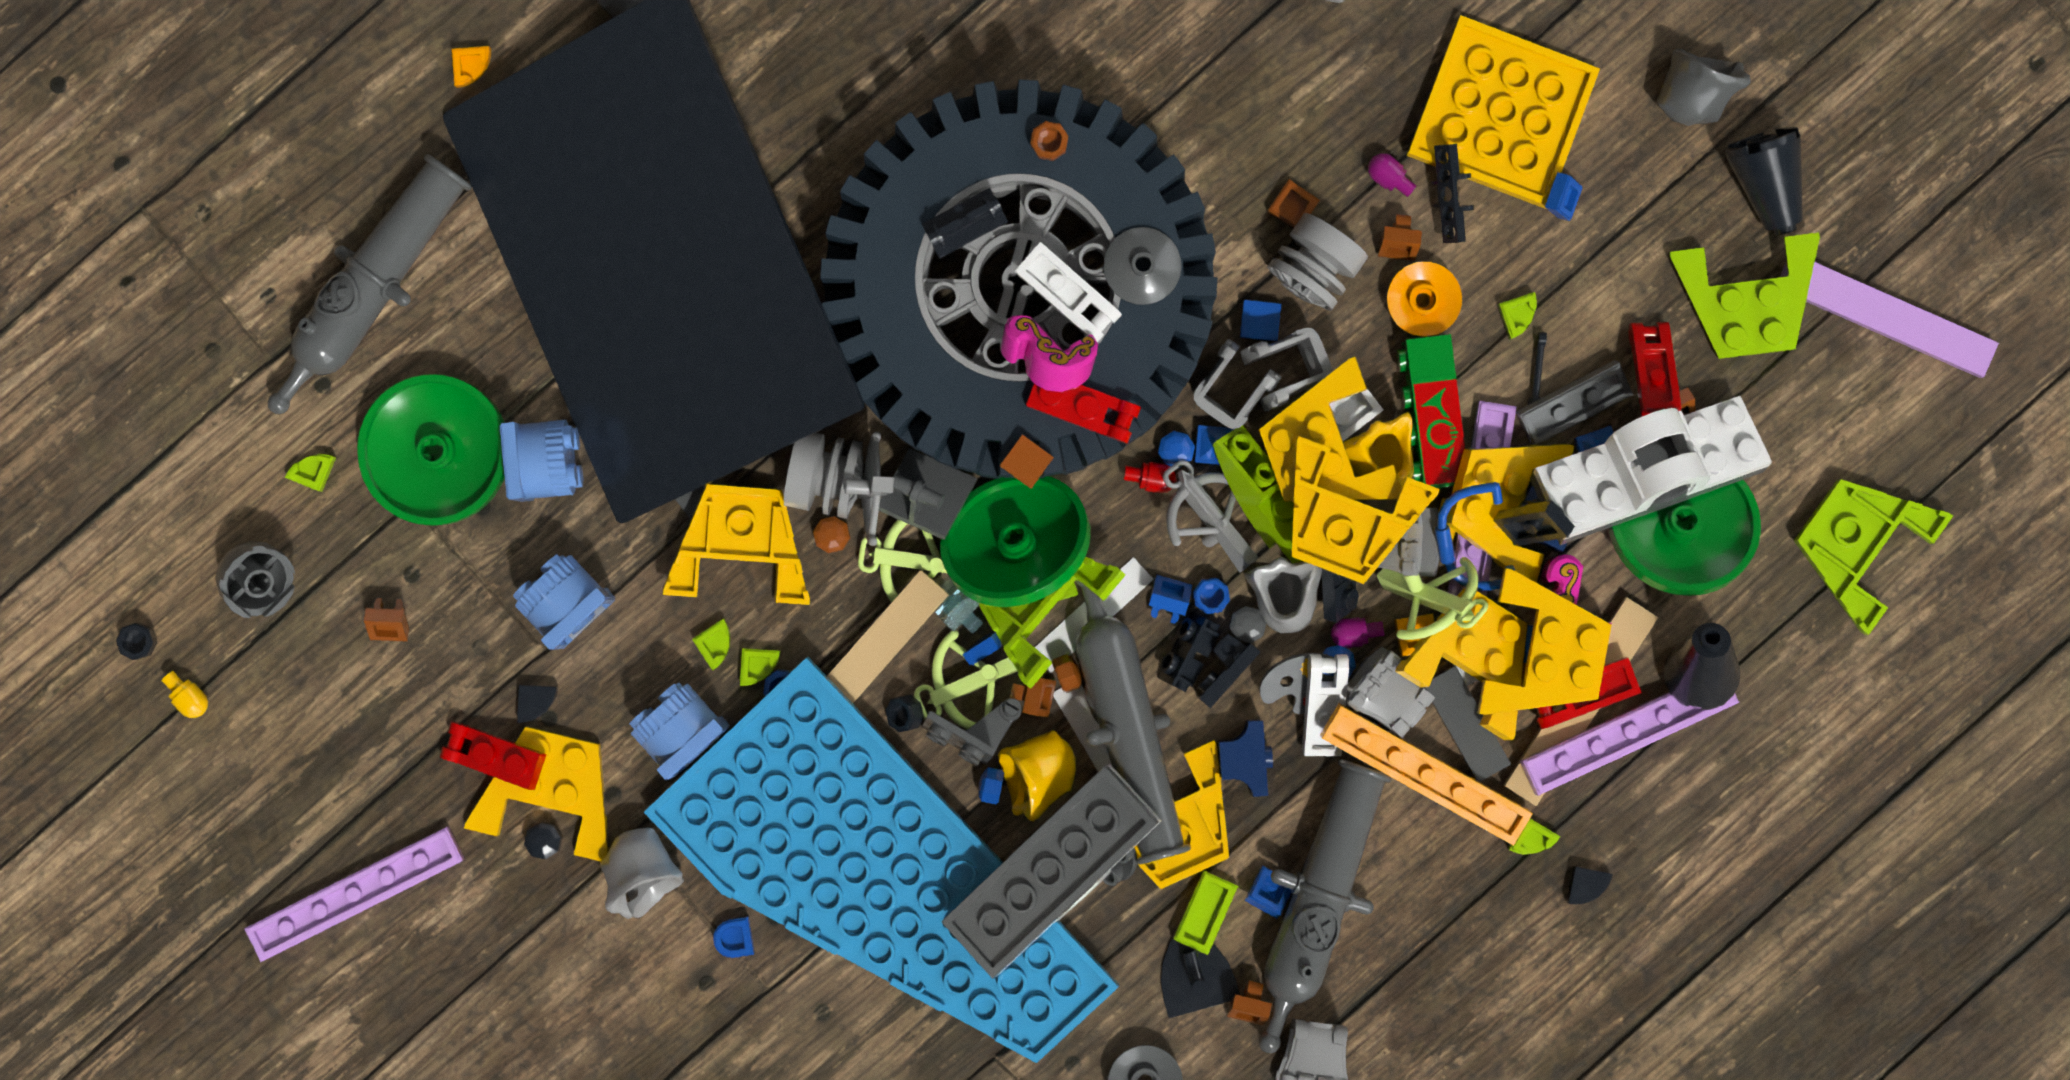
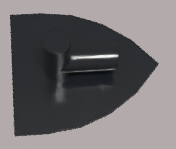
(1195, 979)

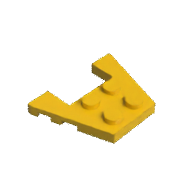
(1314, 420)
(1475, 514)
(740, 527)
(1341, 531)
(1486, 651)
(1563, 653)
(567, 783)
(1200, 820)

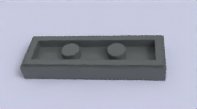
(1574, 403)
(1460, 716)

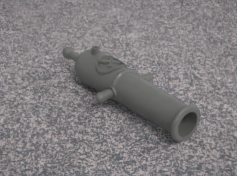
(369, 279)
(1126, 722)
(1320, 896)

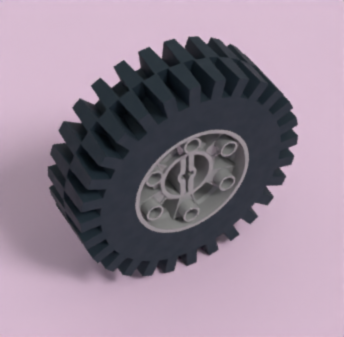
(884, 302)

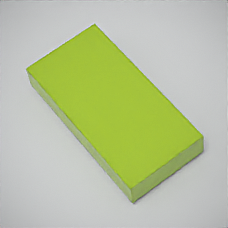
(1205, 912)

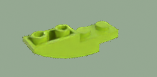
(1256, 488)

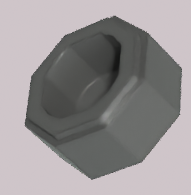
(1247, 624)

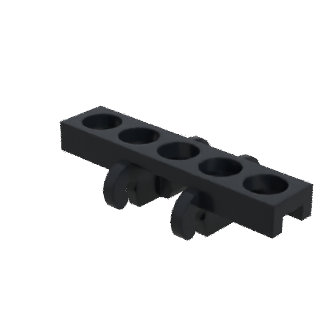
(1450, 181)

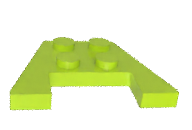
(1751, 314)
(1849, 534)
(1017, 622)

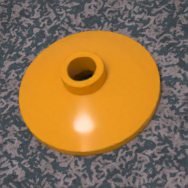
(1443, 296)

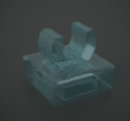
(959, 611)

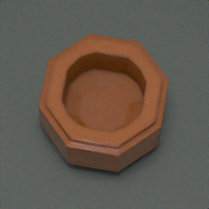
(1049, 141)
(831, 534)
(1067, 673)

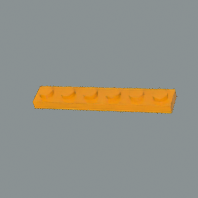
(1425, 774)

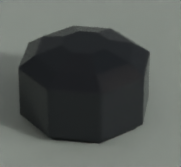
(136, 641)
(904, 713)
(543, 840)

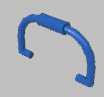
(1443, 532)

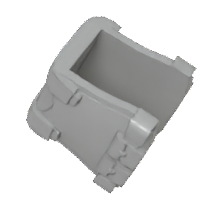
(1313, 355)
(1217, 411)
(1417, 548)
(1386, 694)
(1314, 1052)

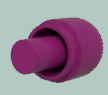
(1390, 174)
(1355, 632)

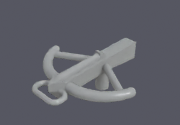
(871, 488)
(1218, 524)

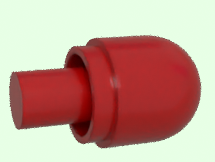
(1149, 476)

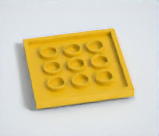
(1506, 110)

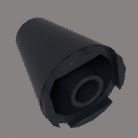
(1771, 176)
(1703, 668)

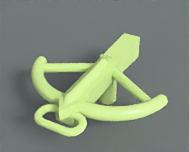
(888, 556)
(1453, 607)
(945, 694)

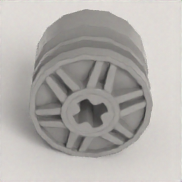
(1321, 256)
(822, 474)

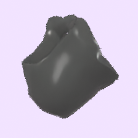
(1699, 87)

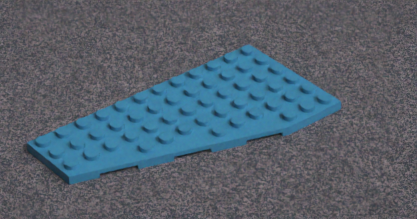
(862, 856)

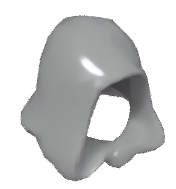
(1285, 593)
(641, 869)

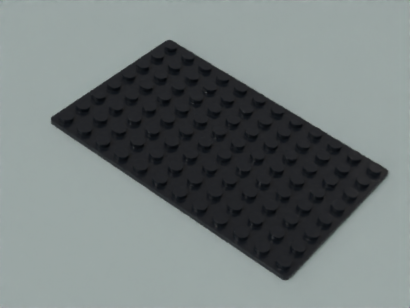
(652, 257)

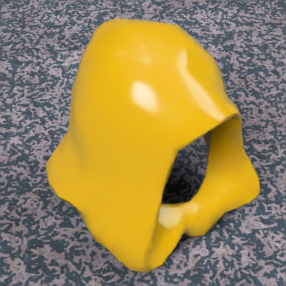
(1383, 446)
(1038, 771)

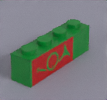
(1433, 407)

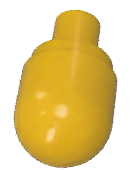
(186, 696)

